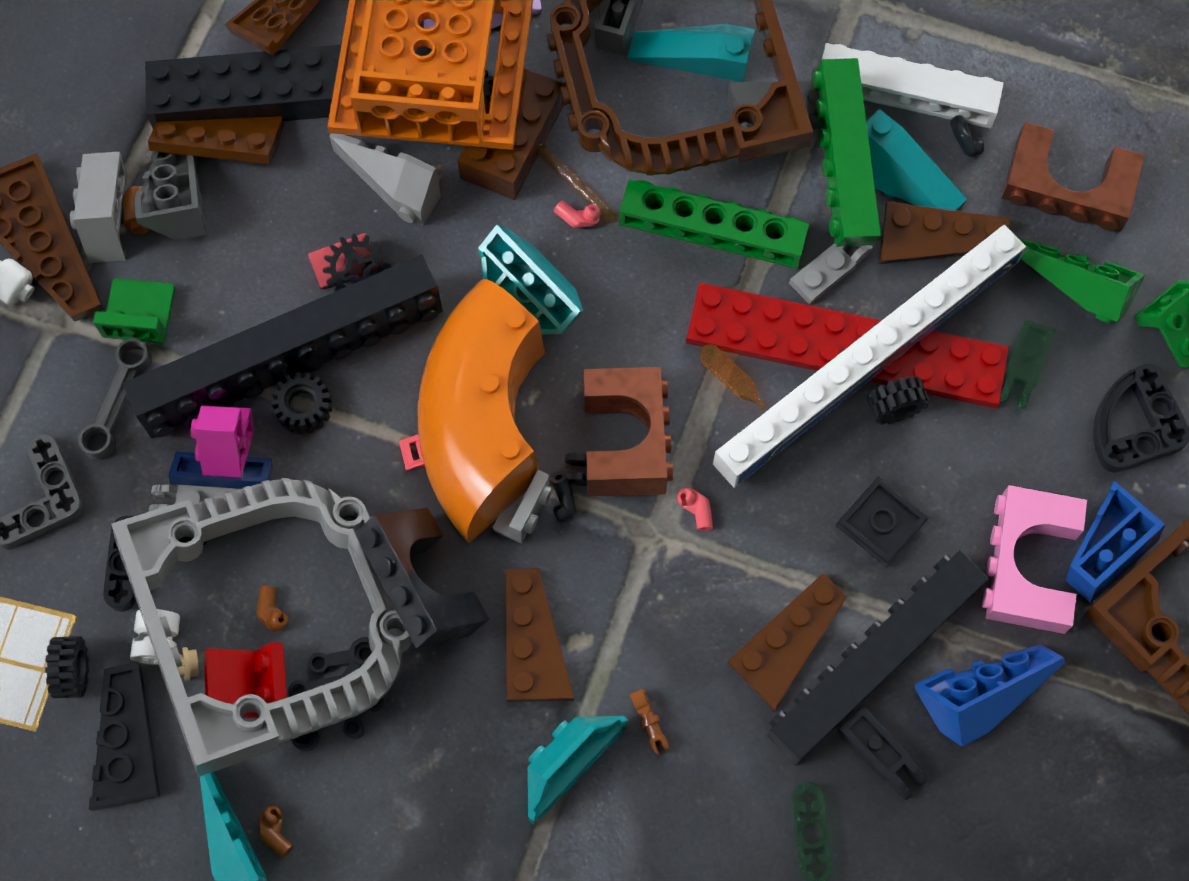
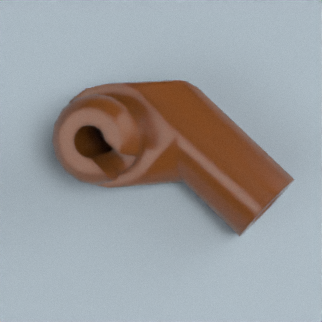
(268, 612)

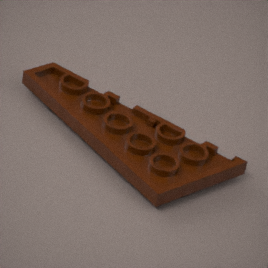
(270, 22)
(40, 237)

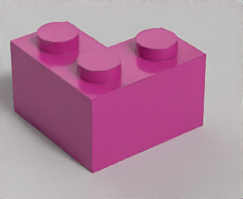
(222, 439)

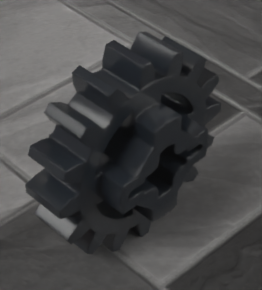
(350, 255)

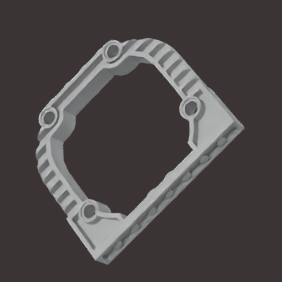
(215, 728)

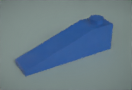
(978, 699)

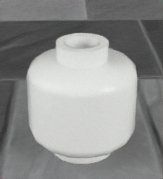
(14, 282)

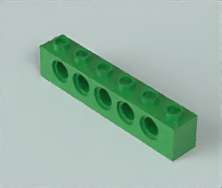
(721, 236)

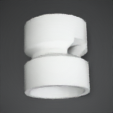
(141, 646)

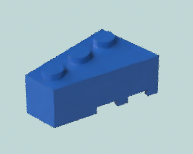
(1113, 543)

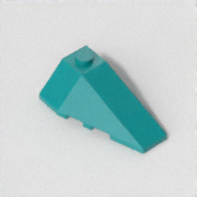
(703, 50)
(905, 169)
(228, 846)

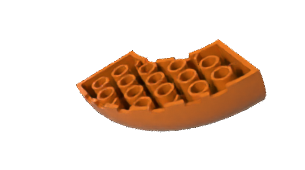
(469, 407)

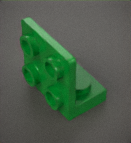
(136, 311)
(1171, 316)

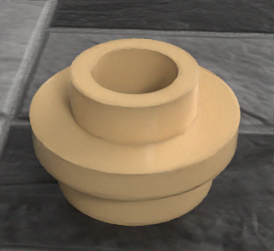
(190, 664)

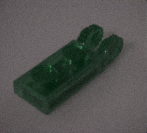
(1027, 360)

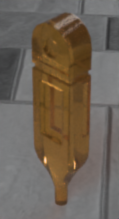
(729, 374)

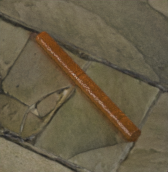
(575, 182)

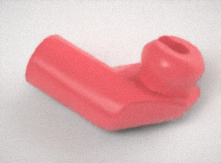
(580, 218)
(697, 505)

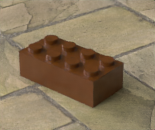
(505, 169)

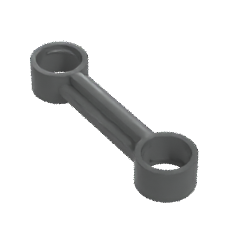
(114, 399)

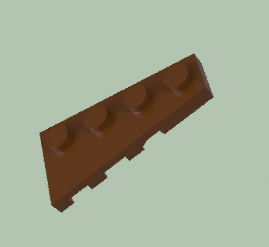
(227, 139)
(932, 232)
(532, 646)
(783, 646)

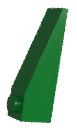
(1097, 288)

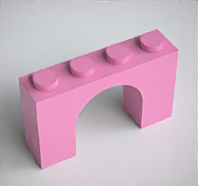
(1010, 595)

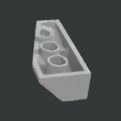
(401, 181)

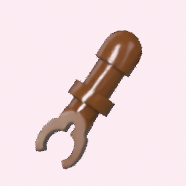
(649, 720)

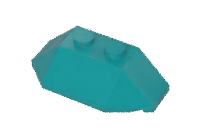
(530, 280)
(567, 758)

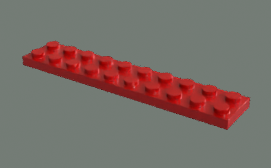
(815, 335)

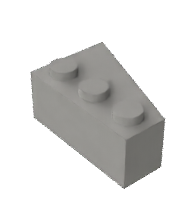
(99, 206)

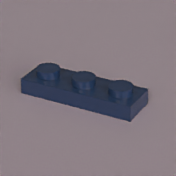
(188, 471)

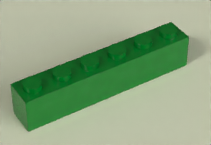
(846, 152)

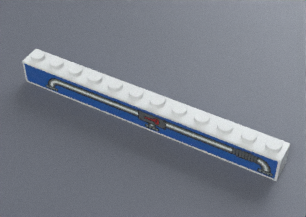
(867, 356)

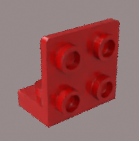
(243, 672)

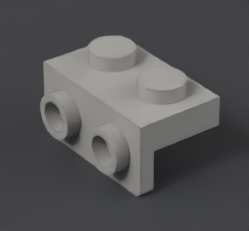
(522, 514)

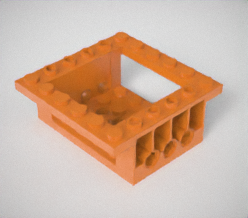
(436, 97)

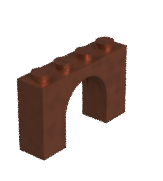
(1033, 186)
(643, 467)

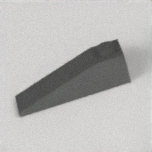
(171, 197)

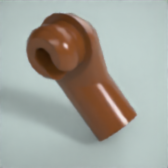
(270, 831)

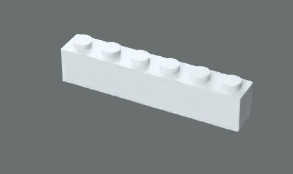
(923, 87)

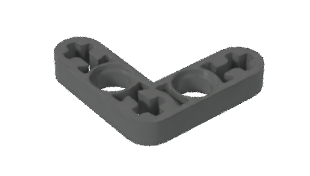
(51, 505)

